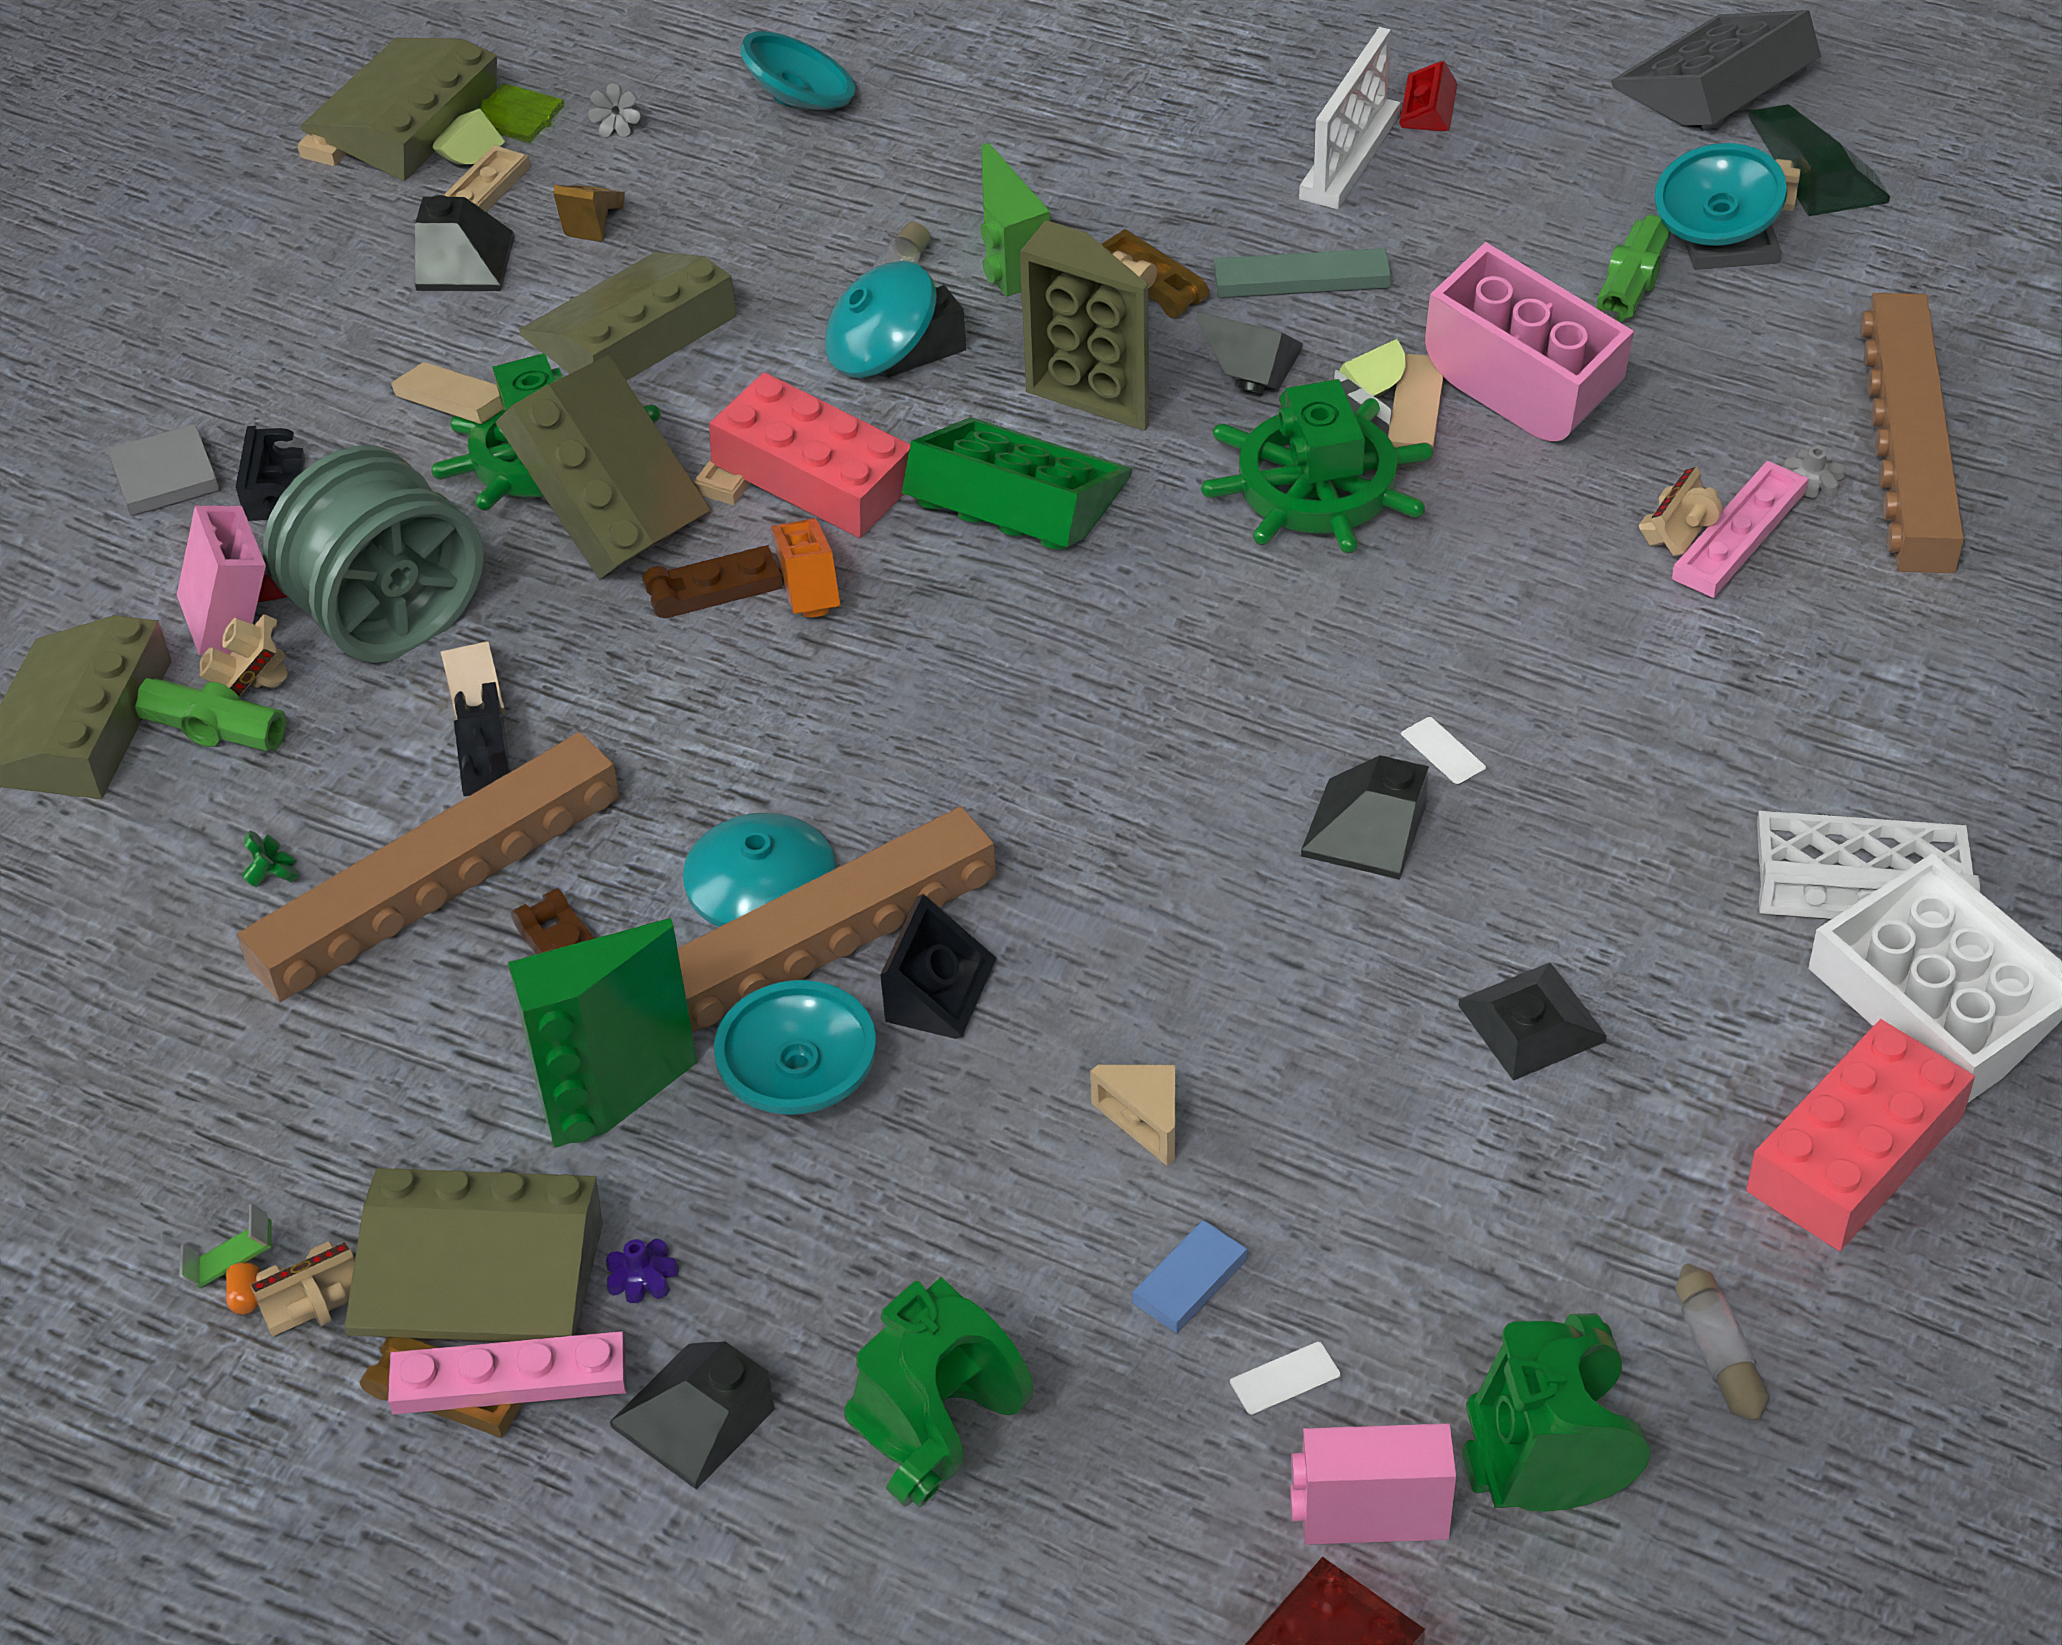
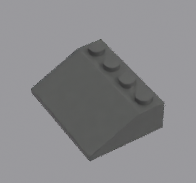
(1722, 66)

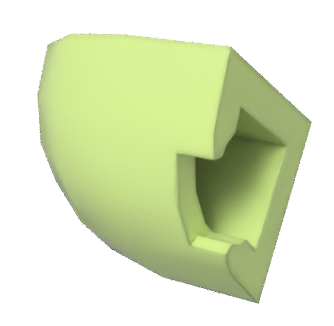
(467, 138)
(1377, 369)

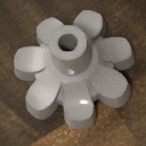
(614, 111)
(1819, 469)

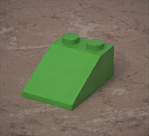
(1010, 220)

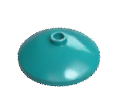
(796, 72)
(1720, 194)
(880, 318)
(752, 863)
(792, 1028)

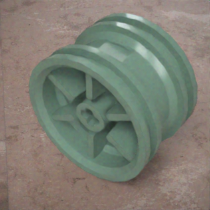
(372, 552)

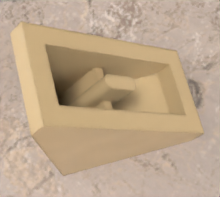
(467, 671)
(1140, 1103)

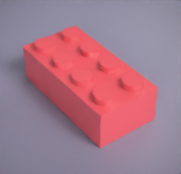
(810, 454)
(1859, 1134)

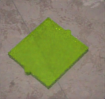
(520, 112)

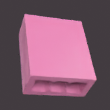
(219, 574)
(1374, 1484)

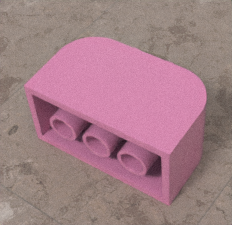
(1524, 344)

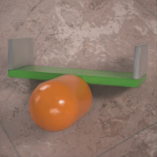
(230, 1260)

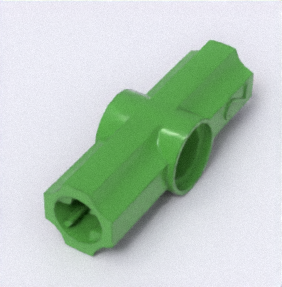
(1634, 267)
(211, 714)

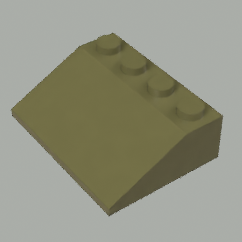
(405, 101)
(637, 314)
(1084, 326)
(602, 465)
(75, 705)
(473, 1255)

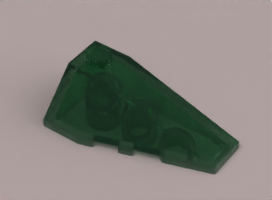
(1829, 173)

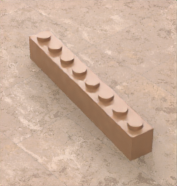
(1911, 434)
(428, 866)
(833, 914)

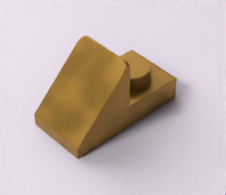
(585, 209)

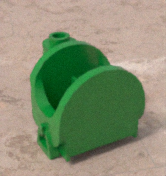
(927, 1353)
(1539, 1423)

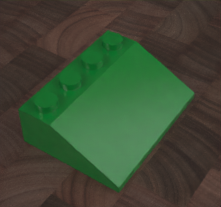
(1012, 481)
(604, 1027)

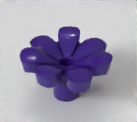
(640, 1270)

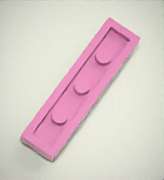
(1740, 529)
(507, 1372)

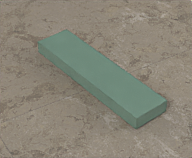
(1302, 273)

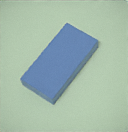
(1189, 1276)

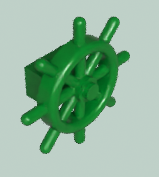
(1324, 454)
(486, 455)

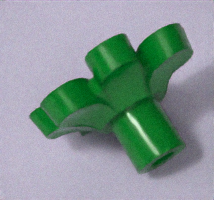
(267, 860)

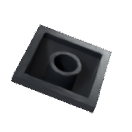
(934, 973)

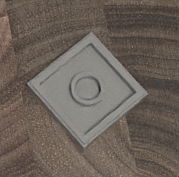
(163, 469)

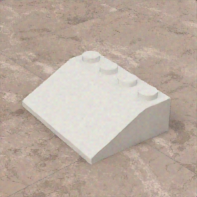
(1943, 970)

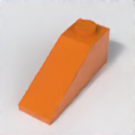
(806, 567)

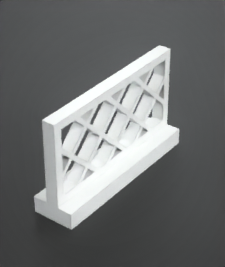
(1352, 126)
(1825, 890)

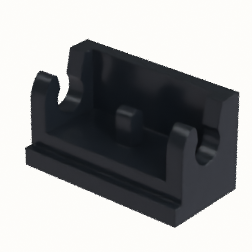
(266, 470)
(480, 740)

